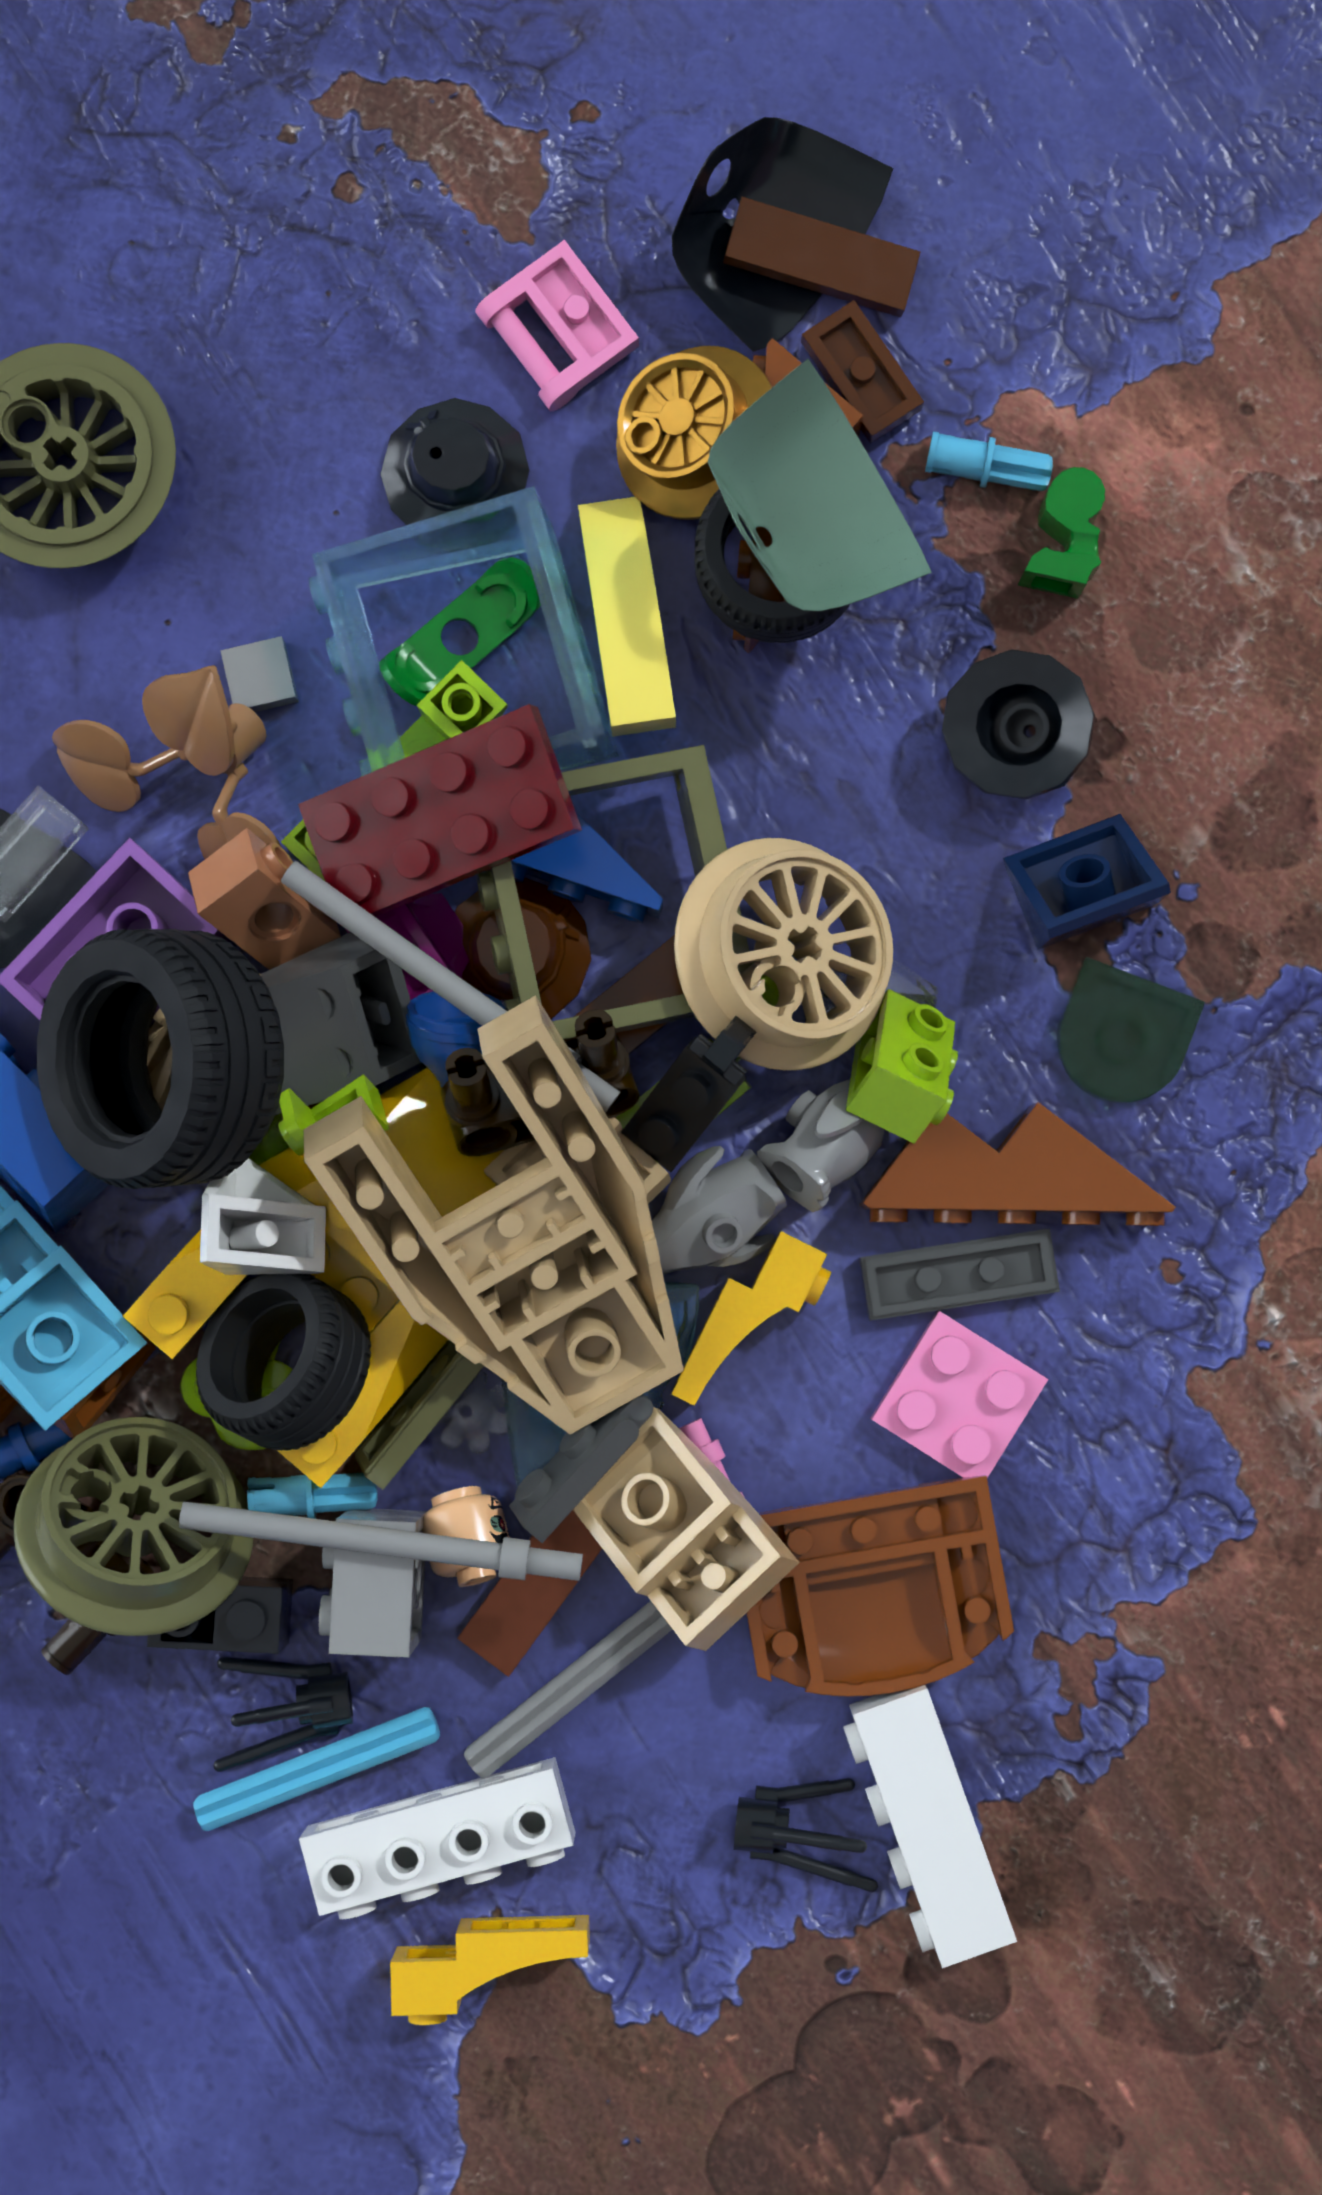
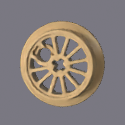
(710, 966)

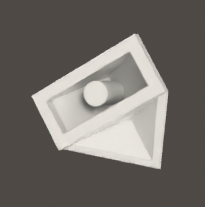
(260, 1226)

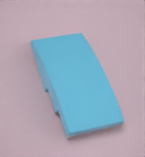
(54, 1322)

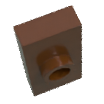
(862, 370)

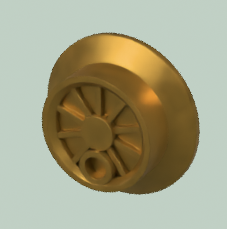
(673, 420)

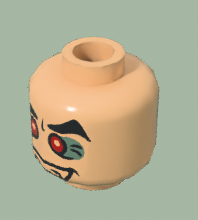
(469, 1516)

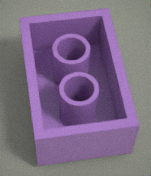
(123, 894)

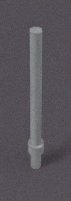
(412, 959)
(512, 1558)

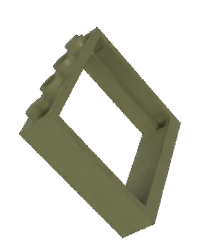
(705, 842)

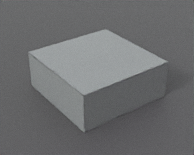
(260, 674)

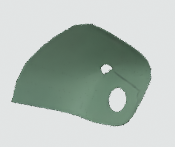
(814, 488)

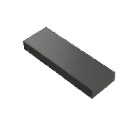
(959, 1274)

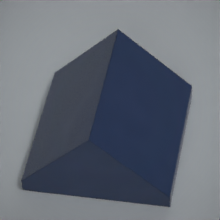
(1084, 880)

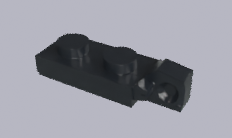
(690, 1095)

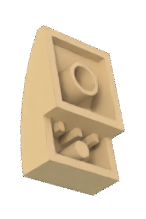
(683, 1534)

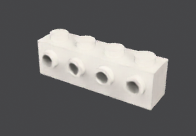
(932, 1825)
(437, 1838)

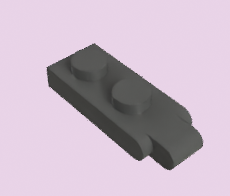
(583, 1459)

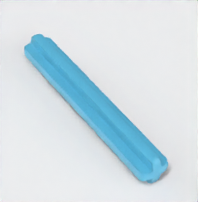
(316, 1769)

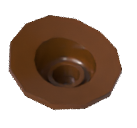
(555, 940)

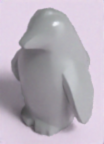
(824, 1148)
(716, 1212)

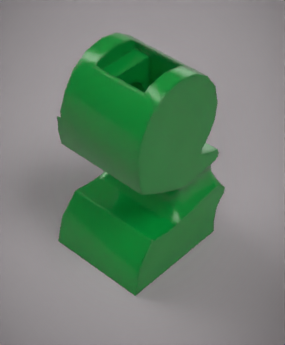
(1068, 518)

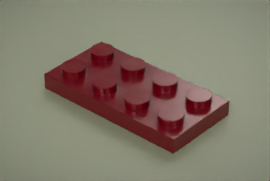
(442, 813)

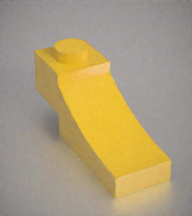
(786, 1279)
(434, 1978)

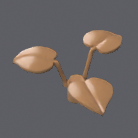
(197, 725)

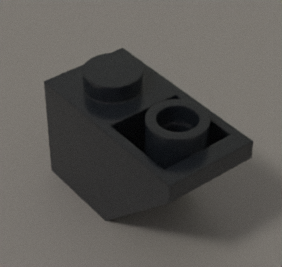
(249, 1620)

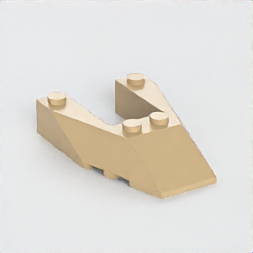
(542, 1274)

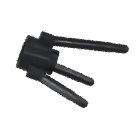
(323, 1702)
(765, 1831)

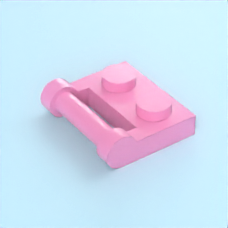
(575, 314)

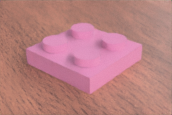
(959, 1398)

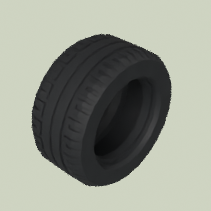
(96, 1053)

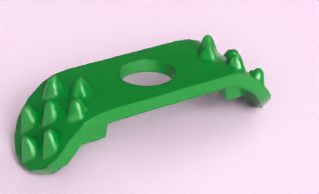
(494, 607)

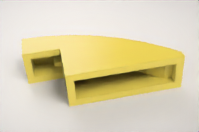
(627, 617)

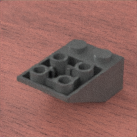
(340, 1018)

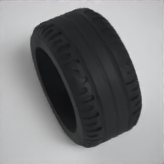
(733, 605)
(319, 1386)

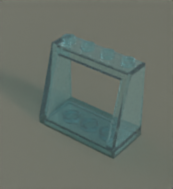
(451, 540)

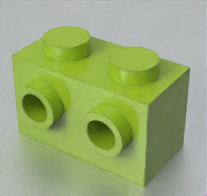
(903, 1068)

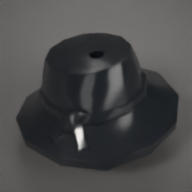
(477, 463)
(995, 707)

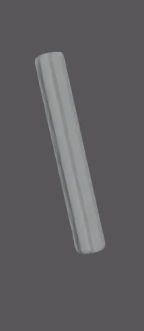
(566, 1690)

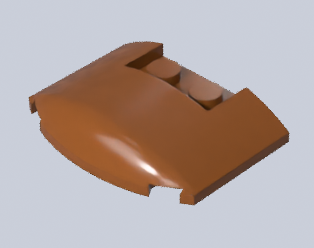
(884, 1590)

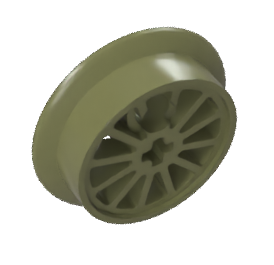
(69, 373)
(130, 1603)

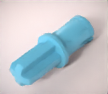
(988, 462)
(303, 1497)

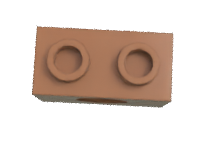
(244, 899)

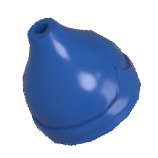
(440, 1029)

